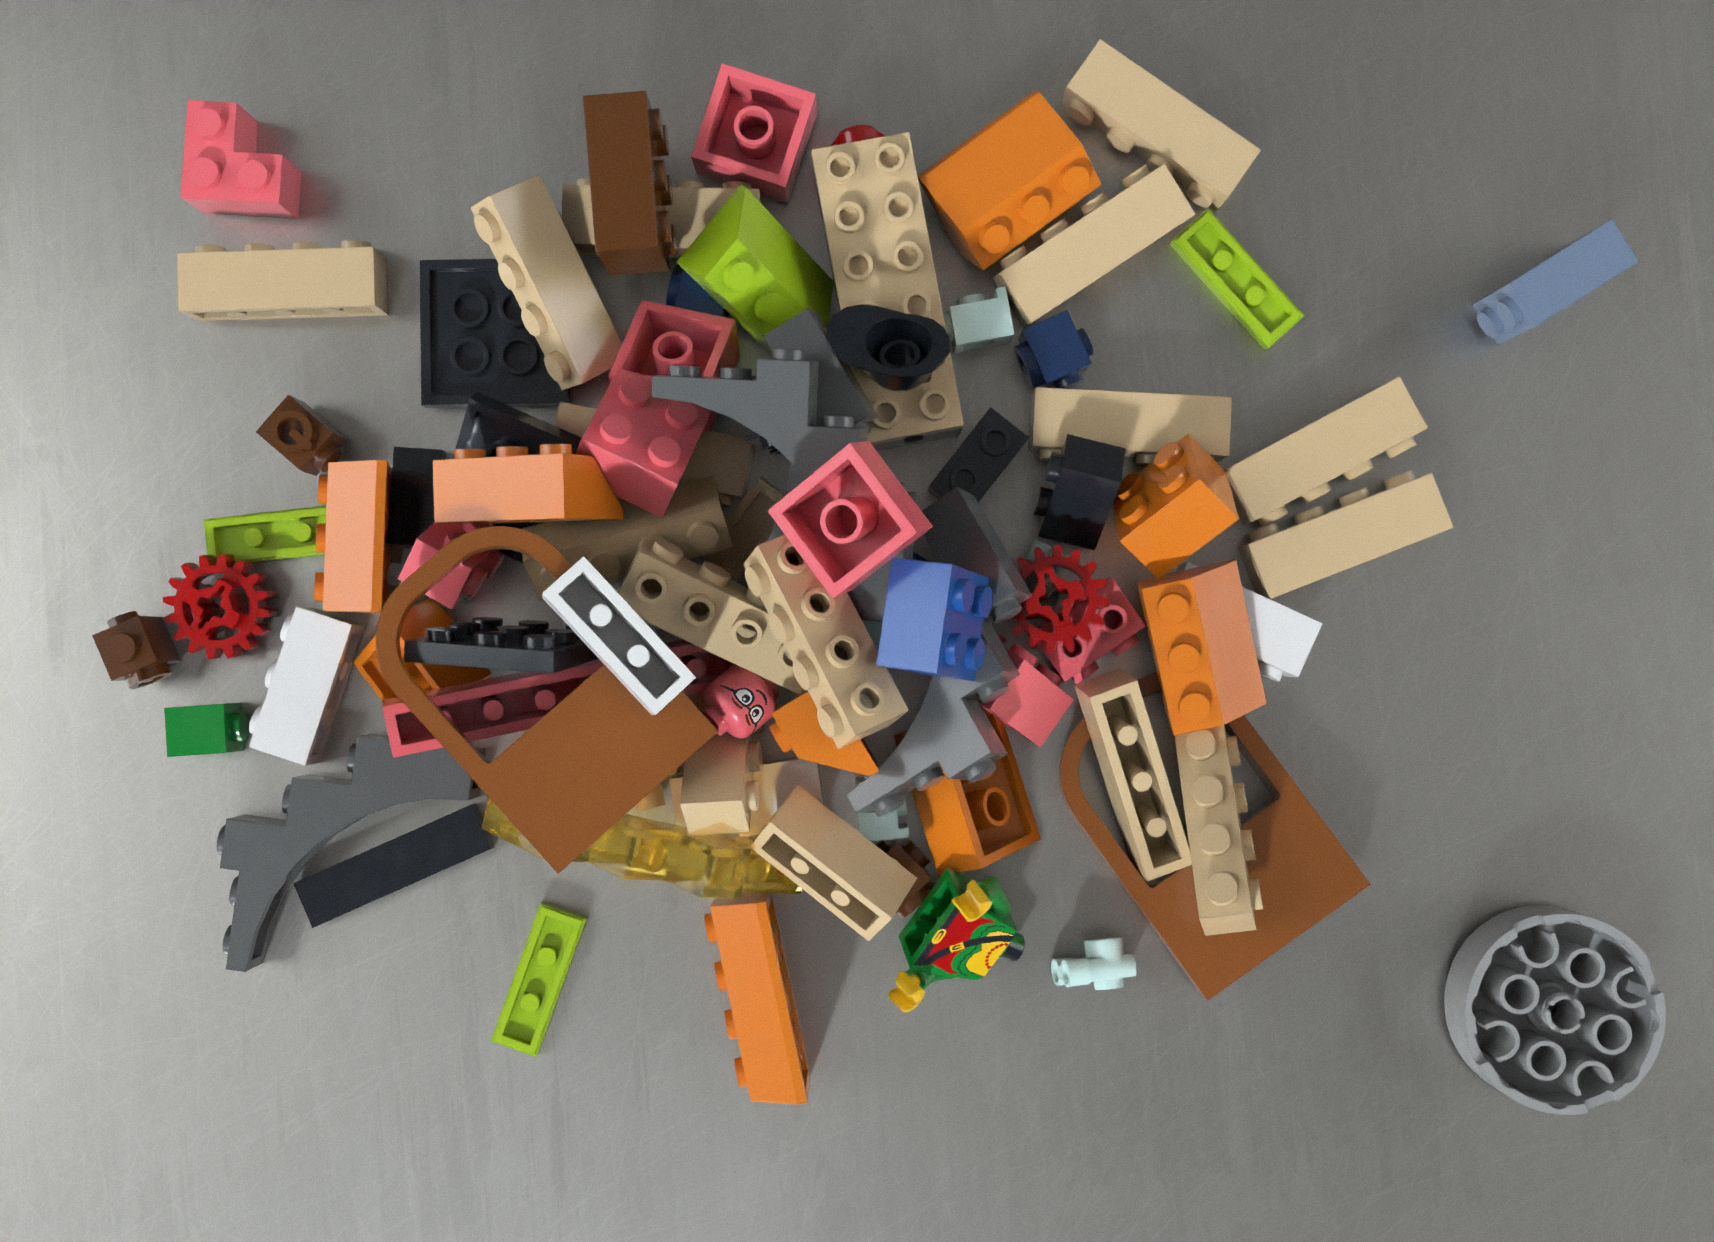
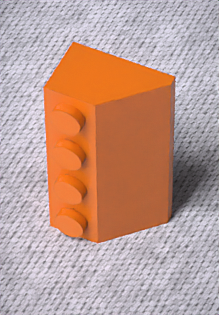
(760, 999)

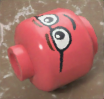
(739, 702)

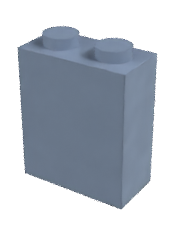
(1555, 283)

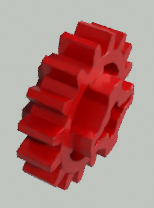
(1076, 591)
(199, 600)

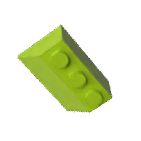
(756, 268)

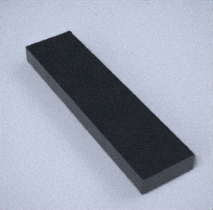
(393, 865)

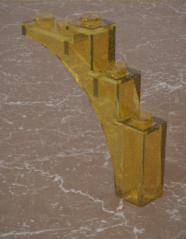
(656, 850)

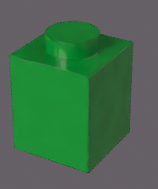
(205, 729)

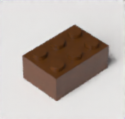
(629, 183)

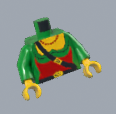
(955, 935)

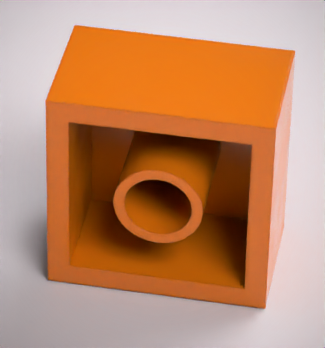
(1173, 506)

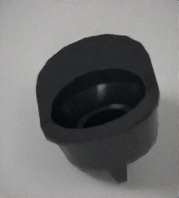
(890, 344)

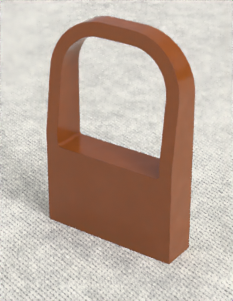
(579, 761)
(1297, 863)

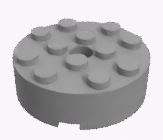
(1605, 1017)

